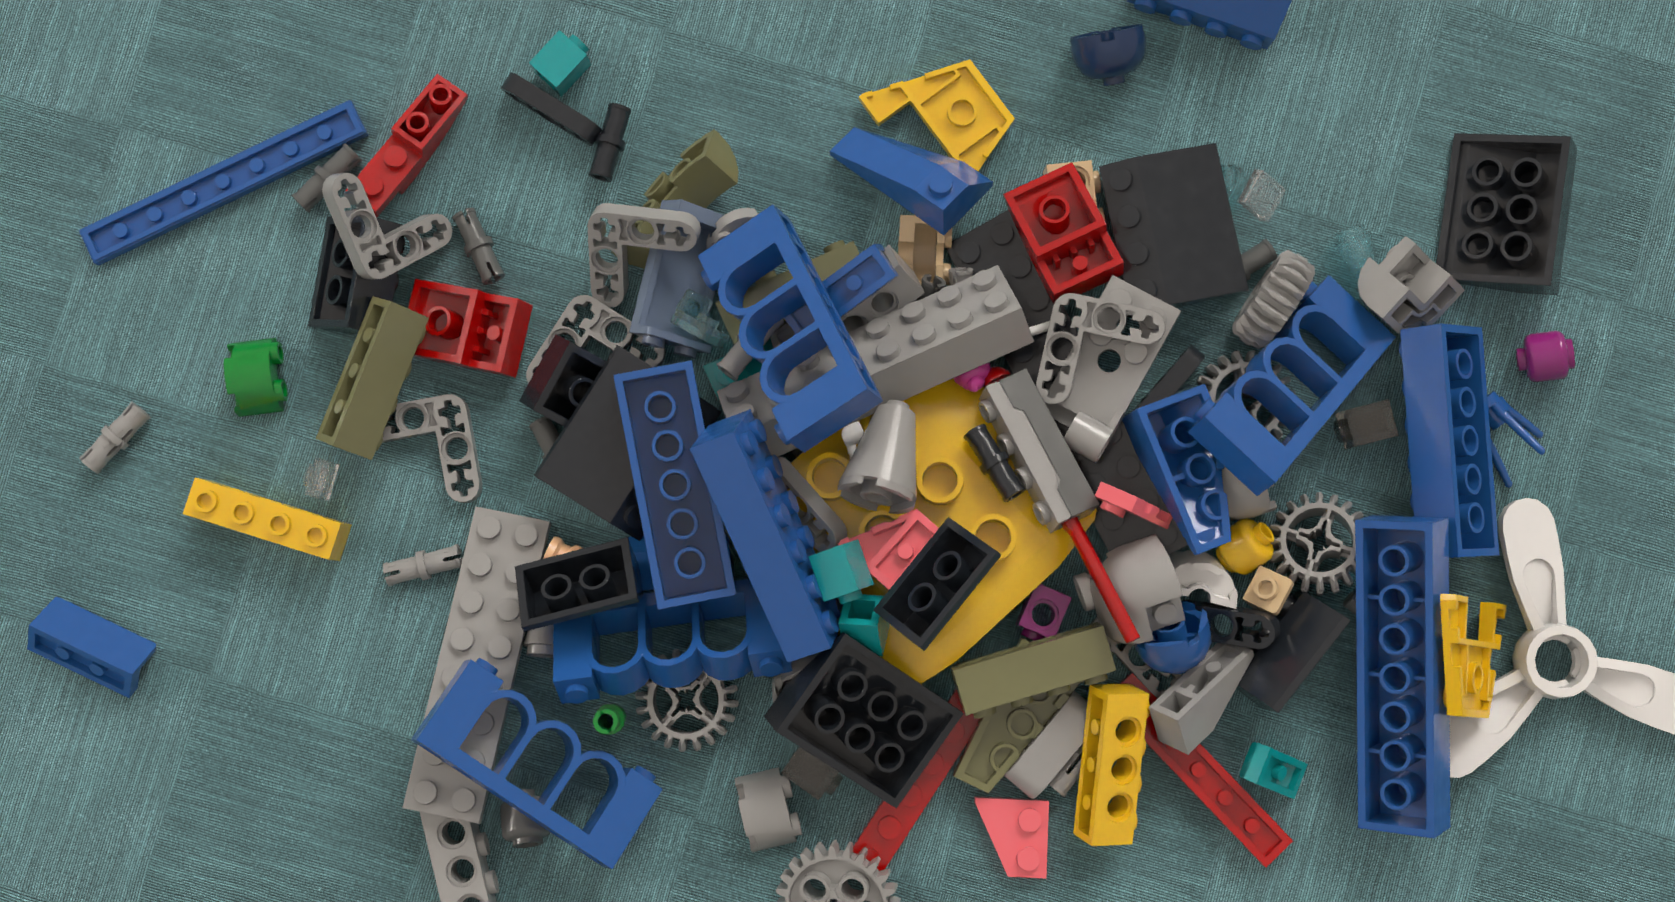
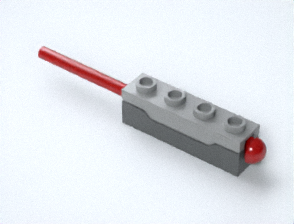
(1047, 472)

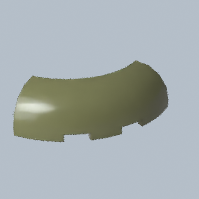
(699, 178)

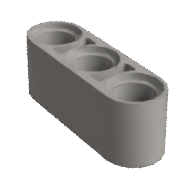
(1051, 748)

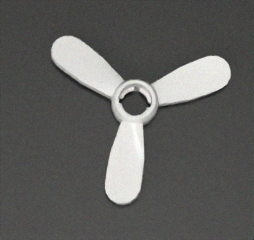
(1537, 579)

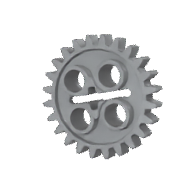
(833, 869)

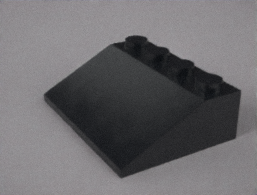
(1507, 211)
(1175, 225)
(592, 455)
(864, 718)

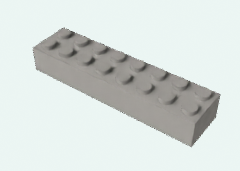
(908, 348)

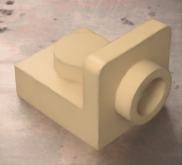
(1268, 591)

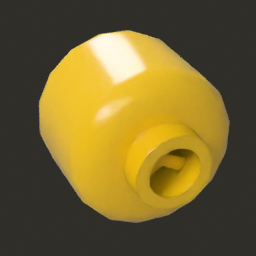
(1248, 547)

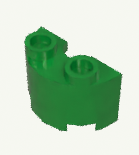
(254, 377)

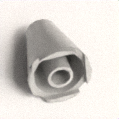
(884, 462)

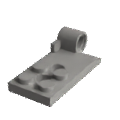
(1103, 397)

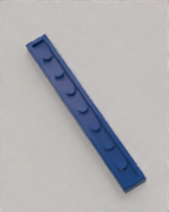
(223, 183)

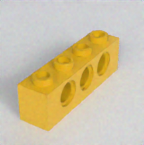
(267, 519)
(1103, 745)

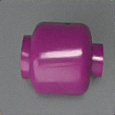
(1546, 356)

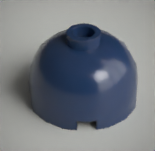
(1109, 53)

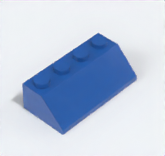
(1246, 20)

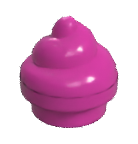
(973, 379)

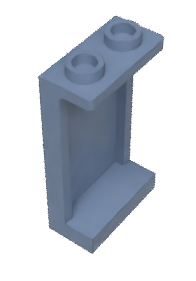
(665, 283)

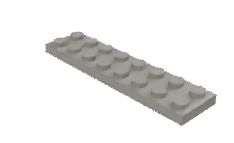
(486, 626)

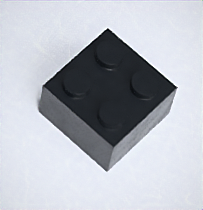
(561, 380)

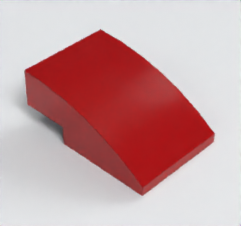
(1064, 233)
(471, 327)

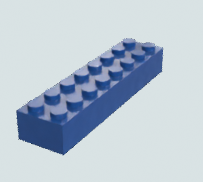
(1402, 675)

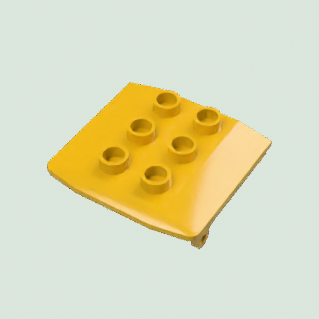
(955, 488)

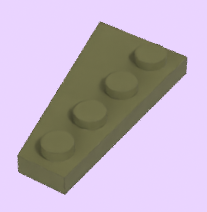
(1004, 736)

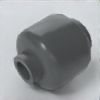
(520, 829)

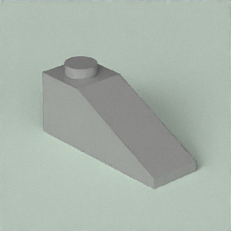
(1199, 697)

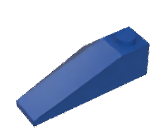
(919, 180)
(1182, 468)

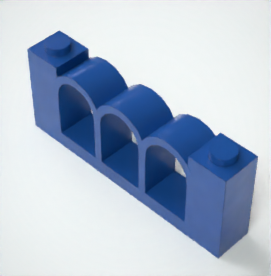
(834, 397)
(1239, 438)
(577, 647)
(614, 819)

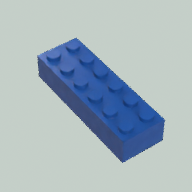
(1450, 434)
(675, 507)
(767, 533)

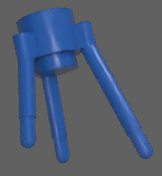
(1502, 412)

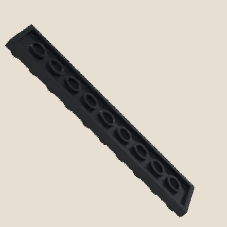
(1119, 466)

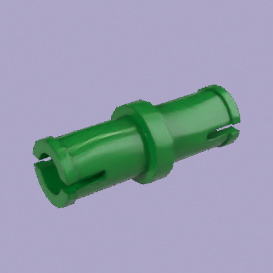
(600, 719)

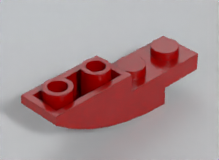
(412, 142)

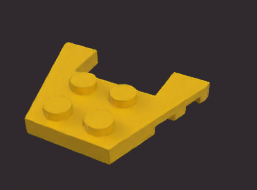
(953, 105)
(1467, 661)

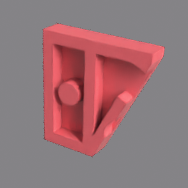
(1119, 502)
(894, 545)
(1018, 833)

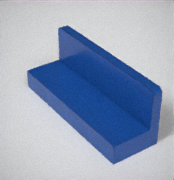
(850, 285)
(90, 645)

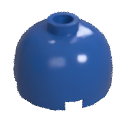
(1180, 644)

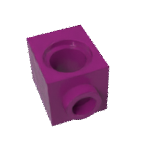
(1054, 600)

